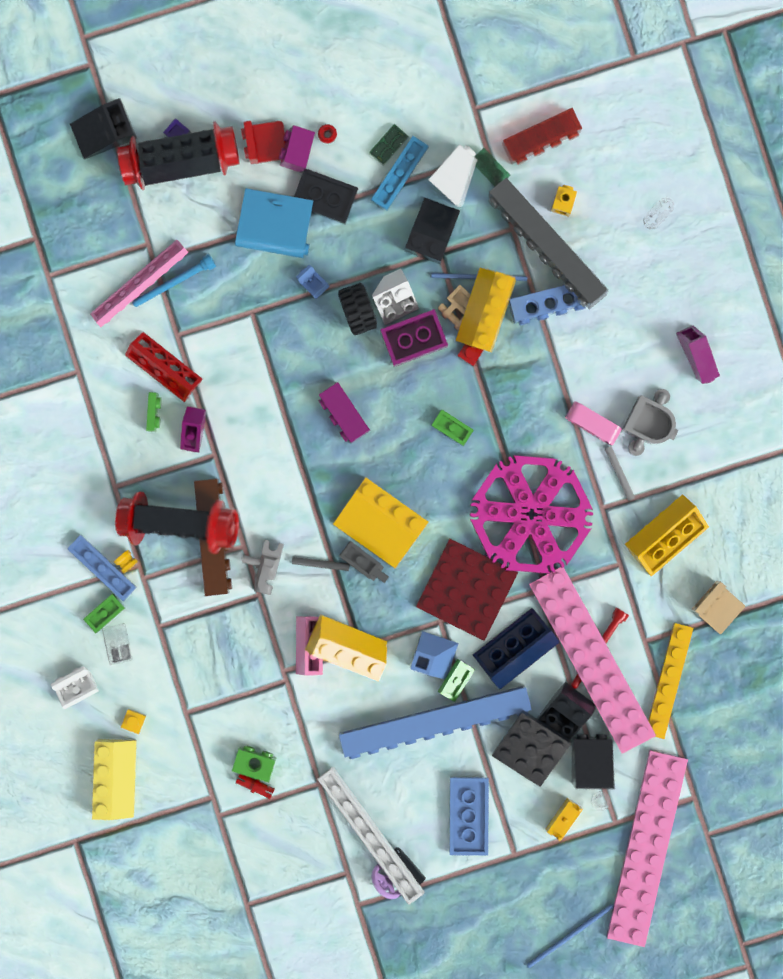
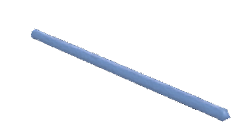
(569, 936)

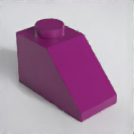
(192, 429)

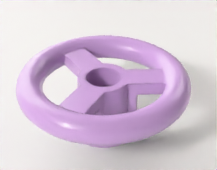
(383, 884)

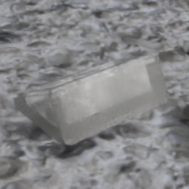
(117, 644)

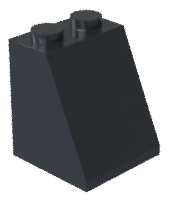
(592, 762)

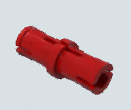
(255, 786)

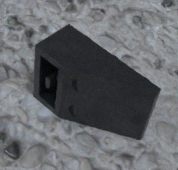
(103, 129)
(567, 711)

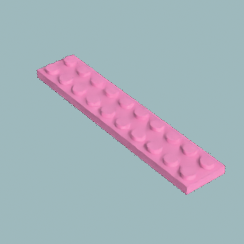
(592, 660)
(647, 848)

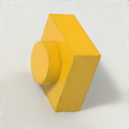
(133, 721)

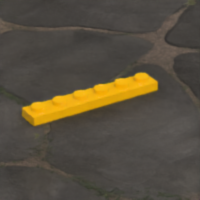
(669, 679)

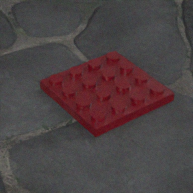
(466, 589)

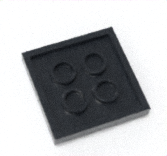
(531, 748)

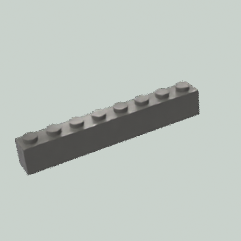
(547, 243)

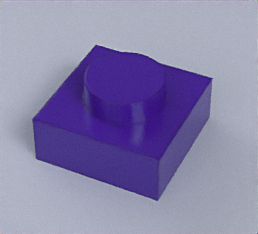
(176, 128)

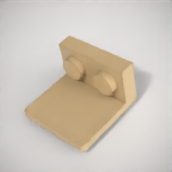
(718, 607)

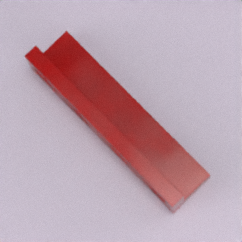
(160, 368)

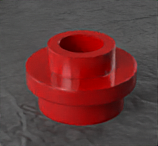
(327, 127)

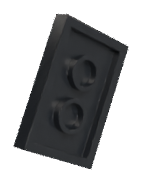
(329, 196)

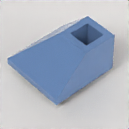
(433, 655)

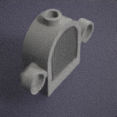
(650, 422)

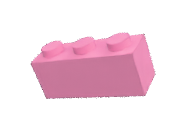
(305, 662)

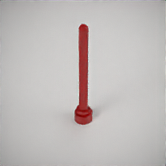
(618, 617)

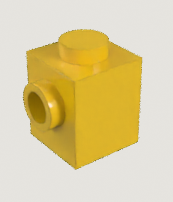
(564, 200)

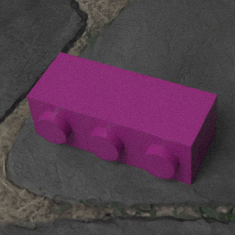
(343, 413)

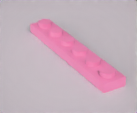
(139, 283)

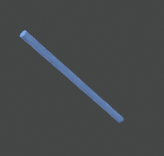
(468, 276)

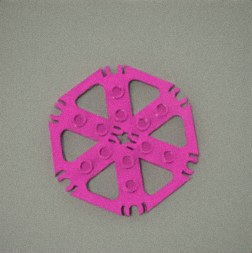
(537, 530)

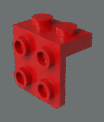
(263, 141)

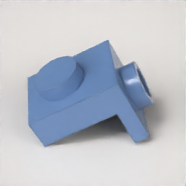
(312, 281)

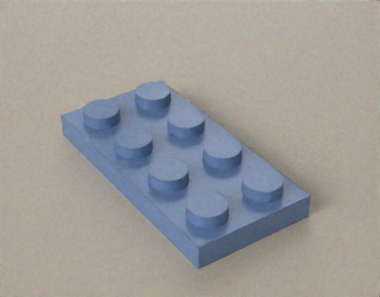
(469, 815)

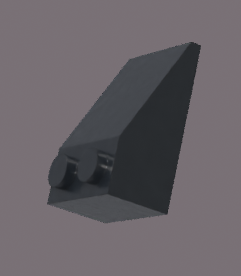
(432, 231)

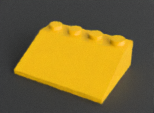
(380, 522)

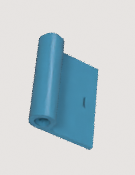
(274, 227)

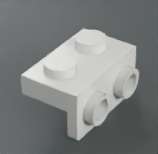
(74, 687)

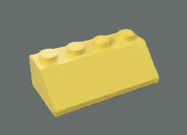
(114, 779)

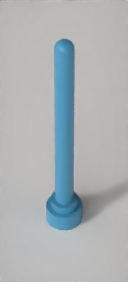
(206, 263)

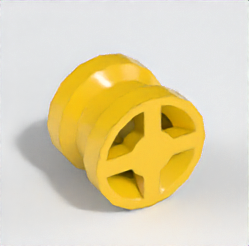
(126, 561)

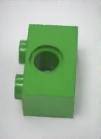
(243, 766)

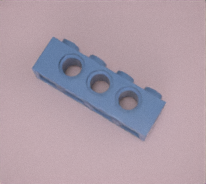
(521, 316)

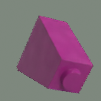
(698, 354)

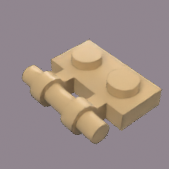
(459, 300)

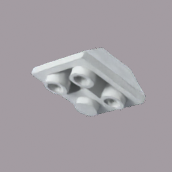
(394, 297)

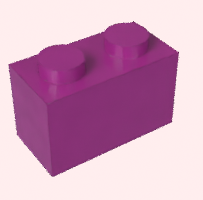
(297, 148)

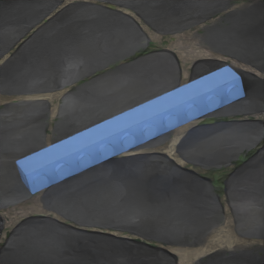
(434, 721)

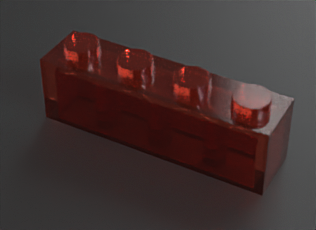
(542, 136)

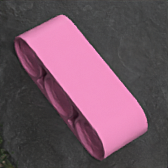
(593, 423)

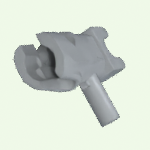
(266, 566)

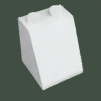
(455, 174)

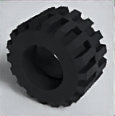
(357, 309)

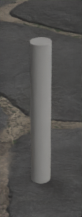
(619, 472)

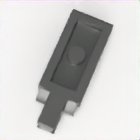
(363, 562)

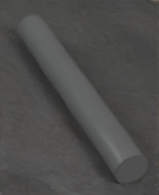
(320, 563)

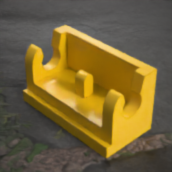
(563, 819)

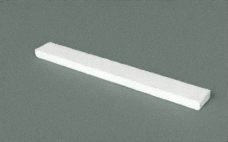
(371, 835)

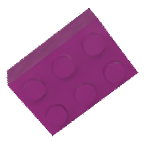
(414, 338)

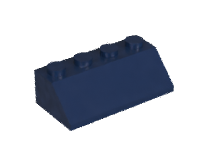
(516, 648)

